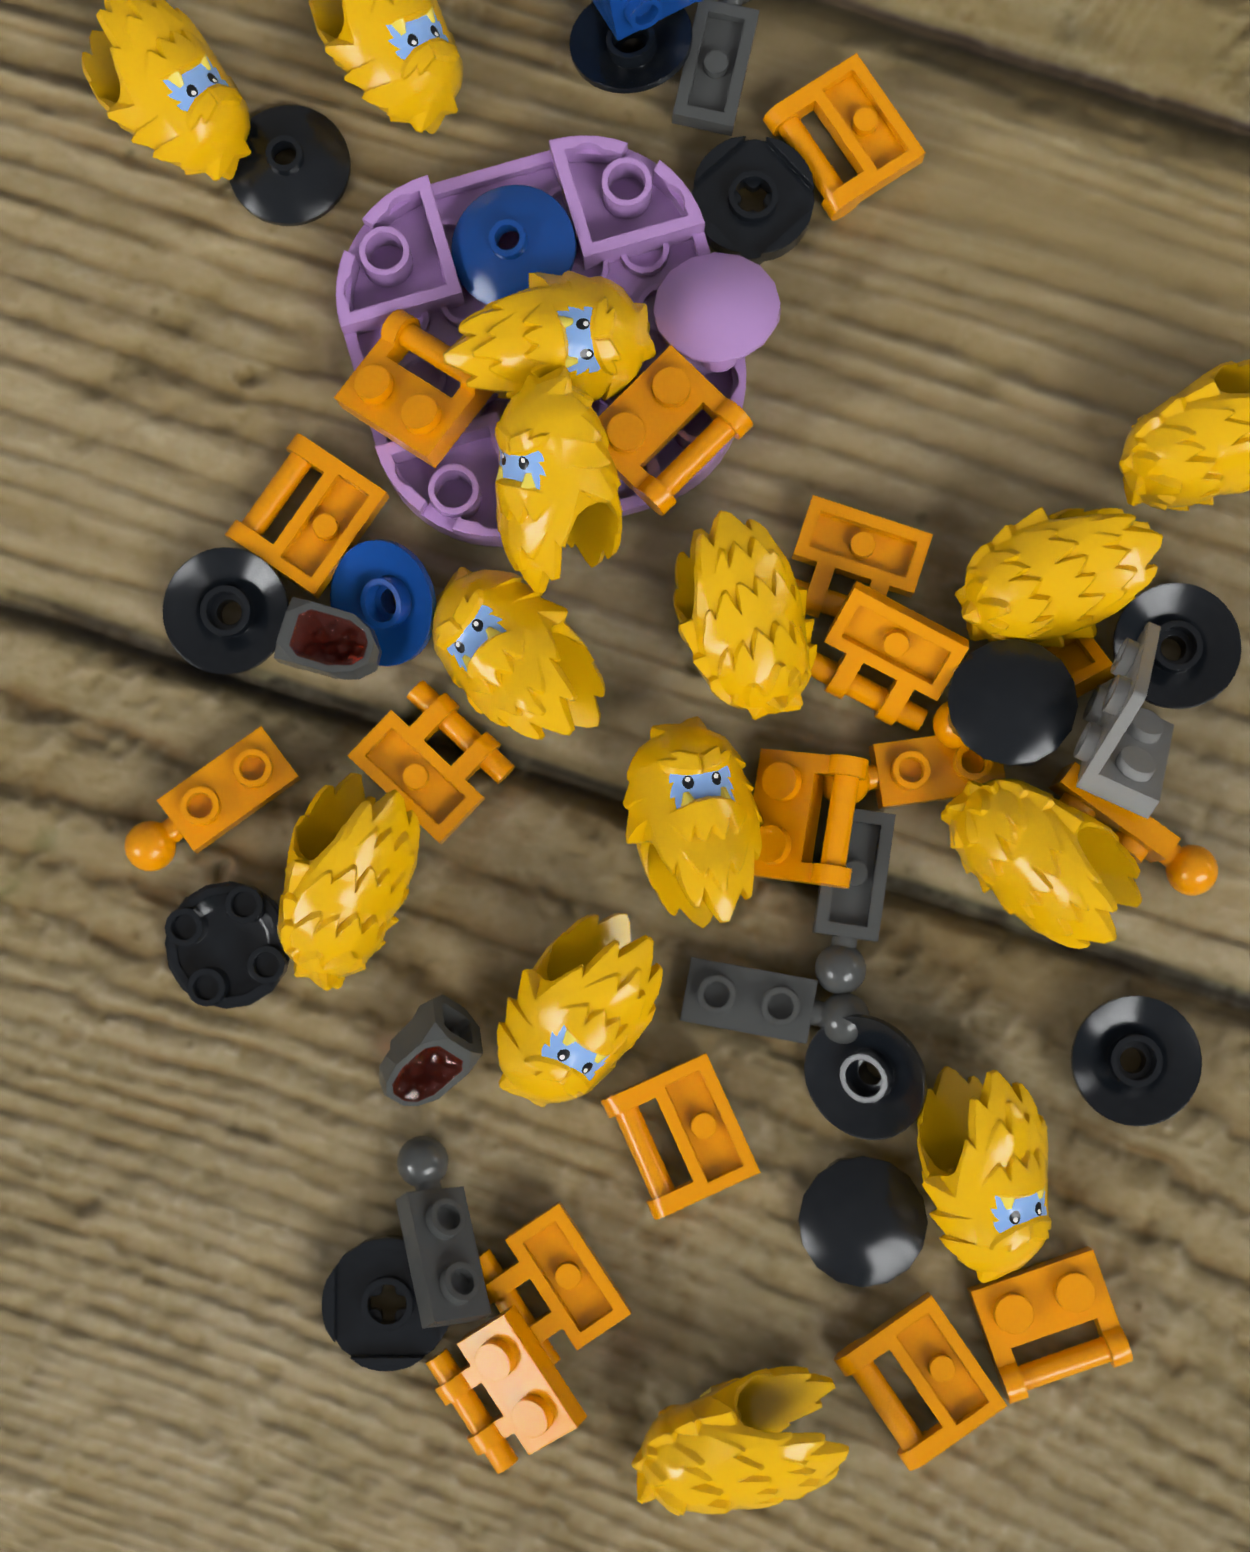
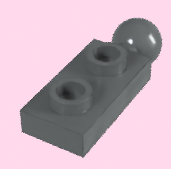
(716, 66)
(855, 911)
(765, 1003)
(439, 1239)

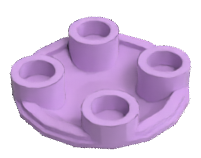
(717, 309)

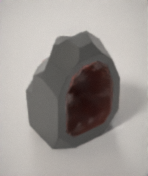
(327, 641)
(430, 1053)

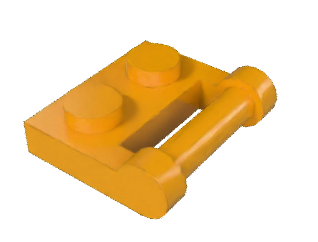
(861, 125)
(403, 403)
(654, 413)
(323, 526)
(790, 802)
(700, 1126)
(1041, 1303)
(939, 1370)

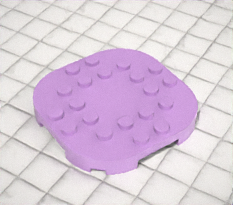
(629, 227)

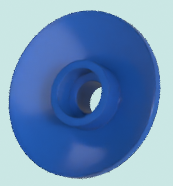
(543, 246)
(366, 586)

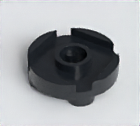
(754, 165)
(359, 1326)

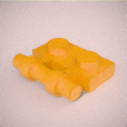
(859, 548)
(895, 642)
(432, 788)
(566, 1276)
(520, 1382)

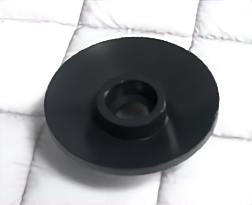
(635, 61)
(307, 185)
(196, 604)
(1206, 639)
(1167, 1068)
(854, 1097)

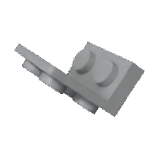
(1123, 744)

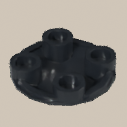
(1012, 702)
(226, 945)
(862, 1221)

